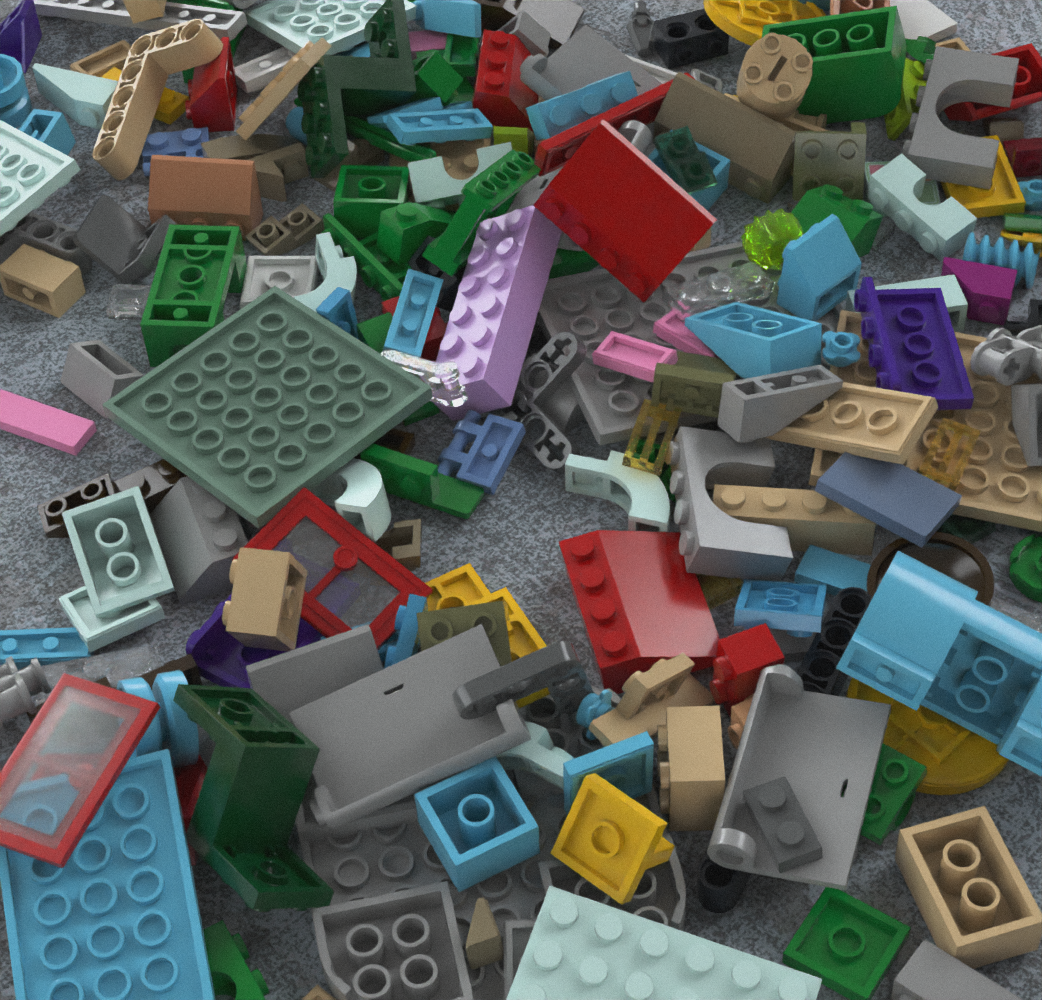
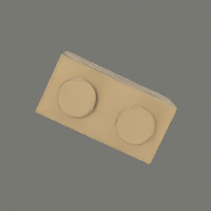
(41, 280)

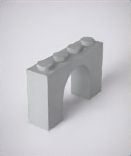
(952, 79)
(709, 537)

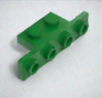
(371, 263)
(422, 483)

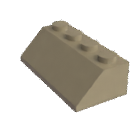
(755, 144)

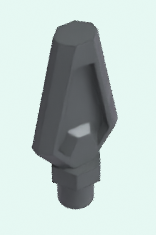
(641, 29)

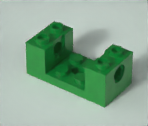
(191, 286)

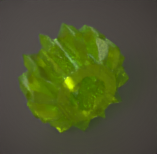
(768, 237)

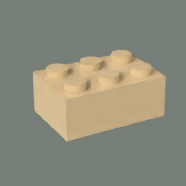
(969, 888)

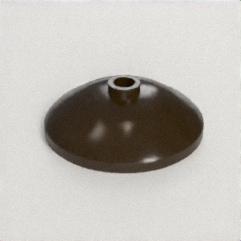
(945, 554)

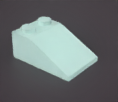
(118, 551)

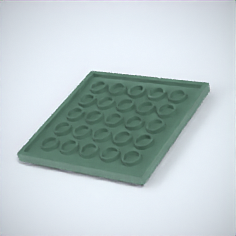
(267, 404)

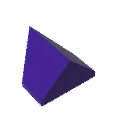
(21, 33)

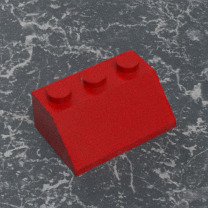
(498, 84)
(1026, 90)

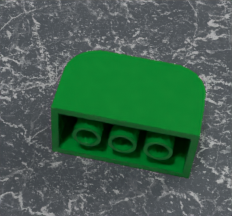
(854, 62)

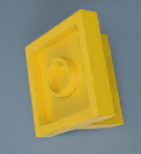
(611, 839)

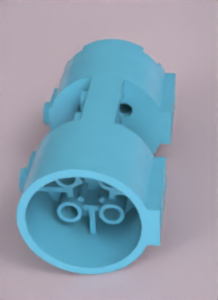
(954, 655)

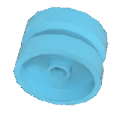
(14, 95)
(170, 725)

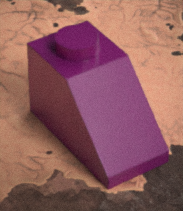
(985, 288)

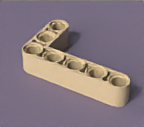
(141, 87)

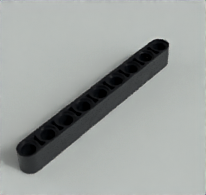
(818, 662)

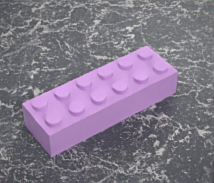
(498, 307)

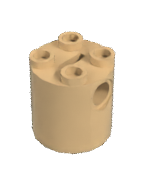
(774, 76)

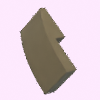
(289, 233)

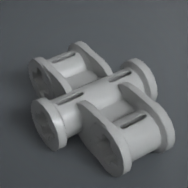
(1009, 357)
(18, 687)

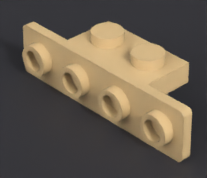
(646, 700)

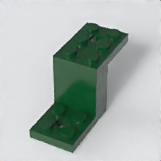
(356, 87)
(252, 798)

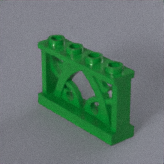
(486, 197)

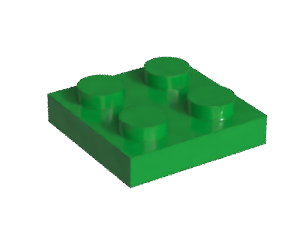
(846, 944)

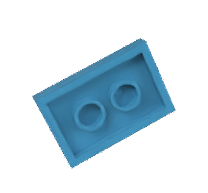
(781, 606)

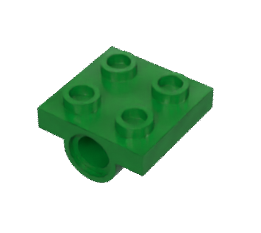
(891, 793)

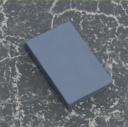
(889, 496)

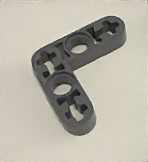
(532, 399)
(548, 667)

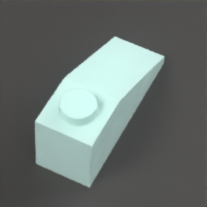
(76, 94)

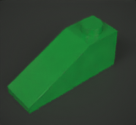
(435, 79)
(407, 226)

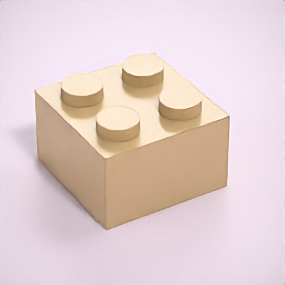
(265, 599)
(691, 767)

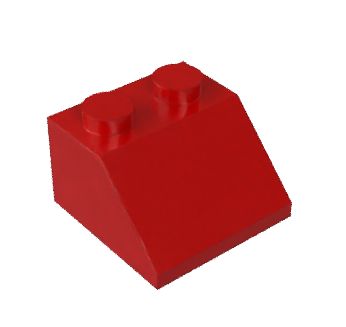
(214, 93)

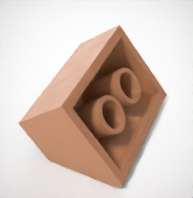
(205, 192)

